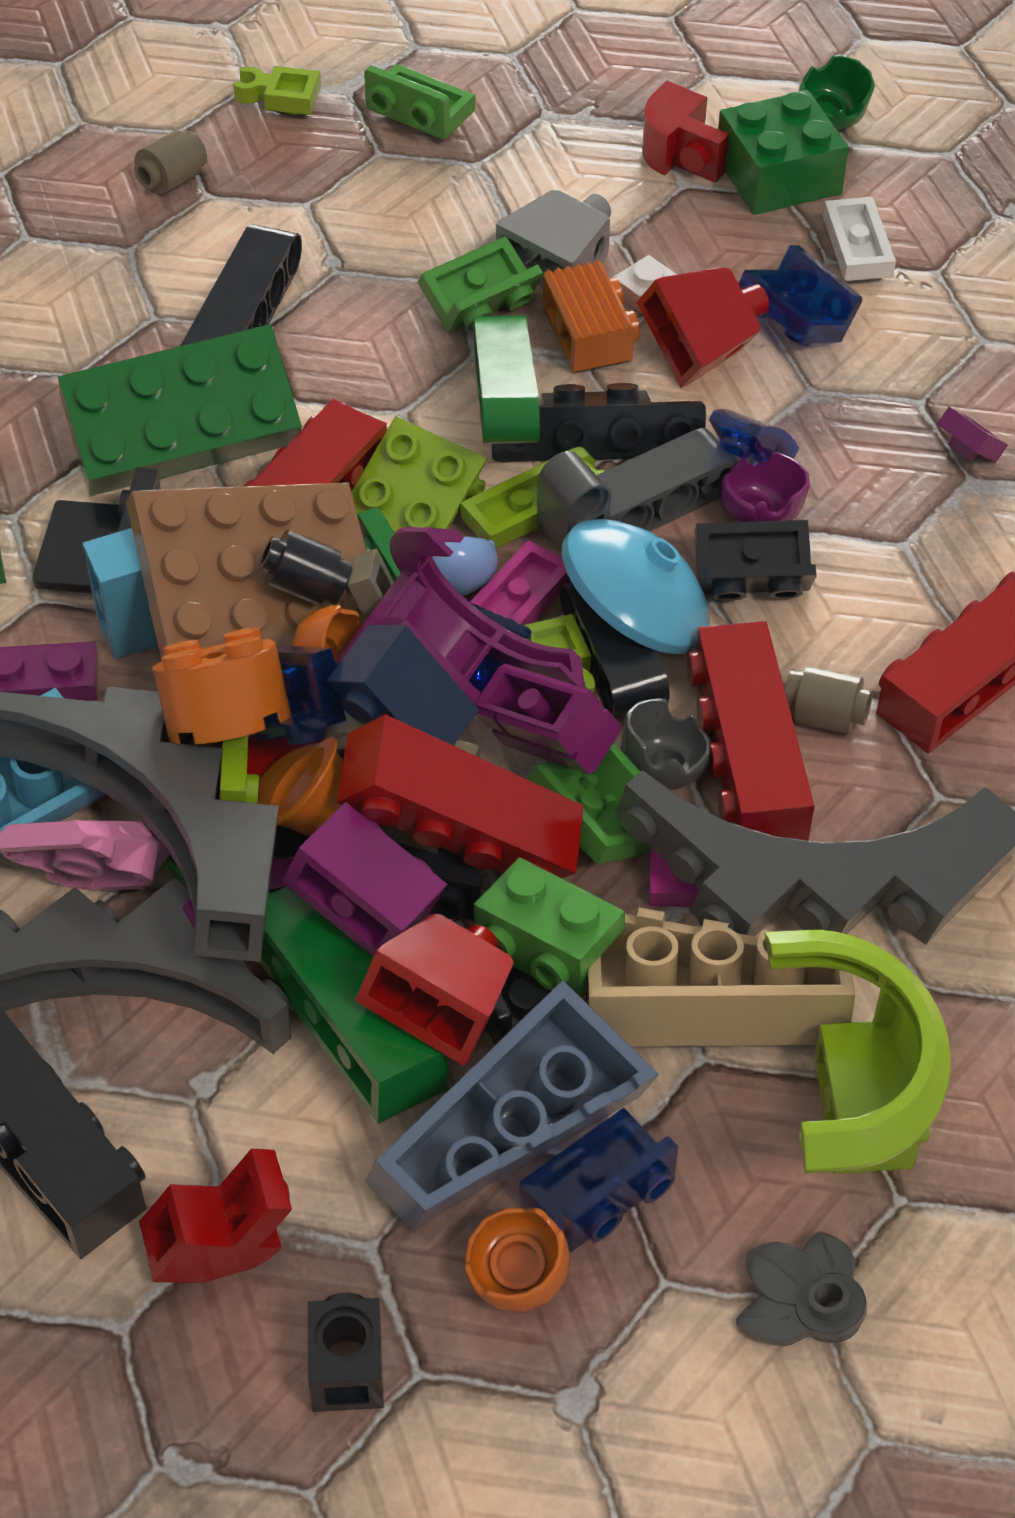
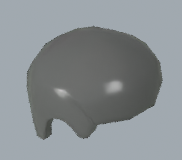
(665, 746)

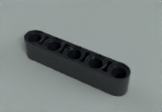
(249, 284)

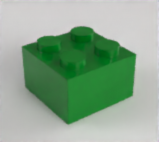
(783, 152)

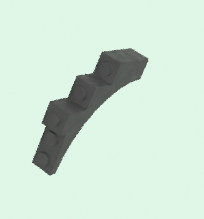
(174, 789)
(827, 886)
(147, 954)

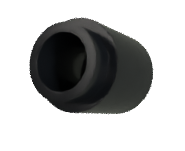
(305, 568)

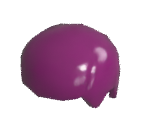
(765, 490)

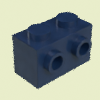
(399, 677)

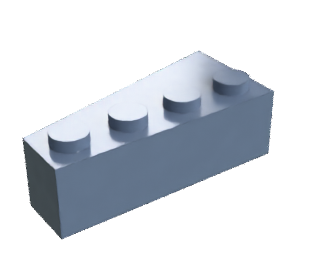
(520, 1100)

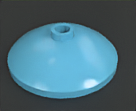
(636, 584)

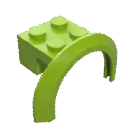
(874, 1077)

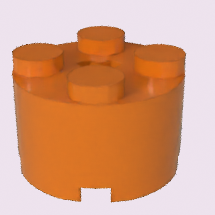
(220, 688)

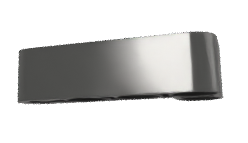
(638, 492)

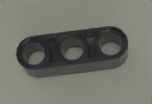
(620, 666)

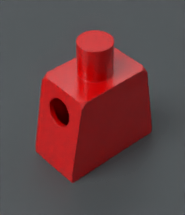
(701, 319)
(438, 983)

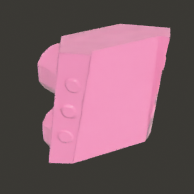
(87, 852)

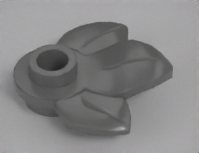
(795, 1287)

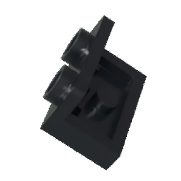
(754, 558)

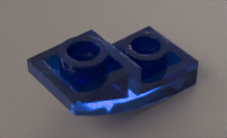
(750, 437)

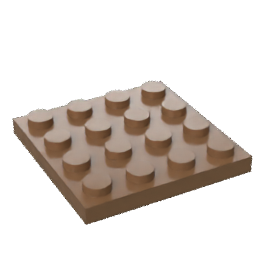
(206, 548)

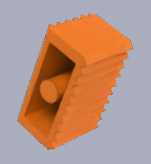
(589, 316)

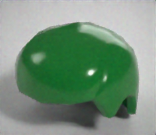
(841, 89)

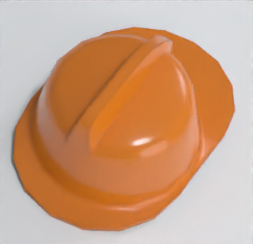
(304, 786)

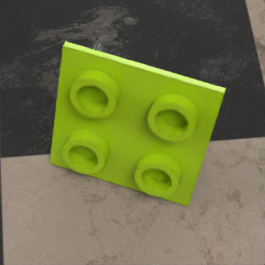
(418, 478)

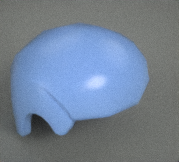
(470, 565)

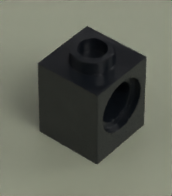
(351, 1380)

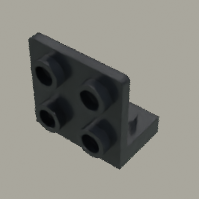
(62, 556)

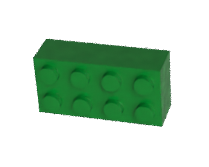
(180, 408)

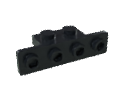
(604, 423)

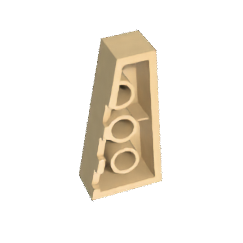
(709, 988)

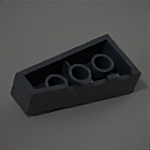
(60, 1150)

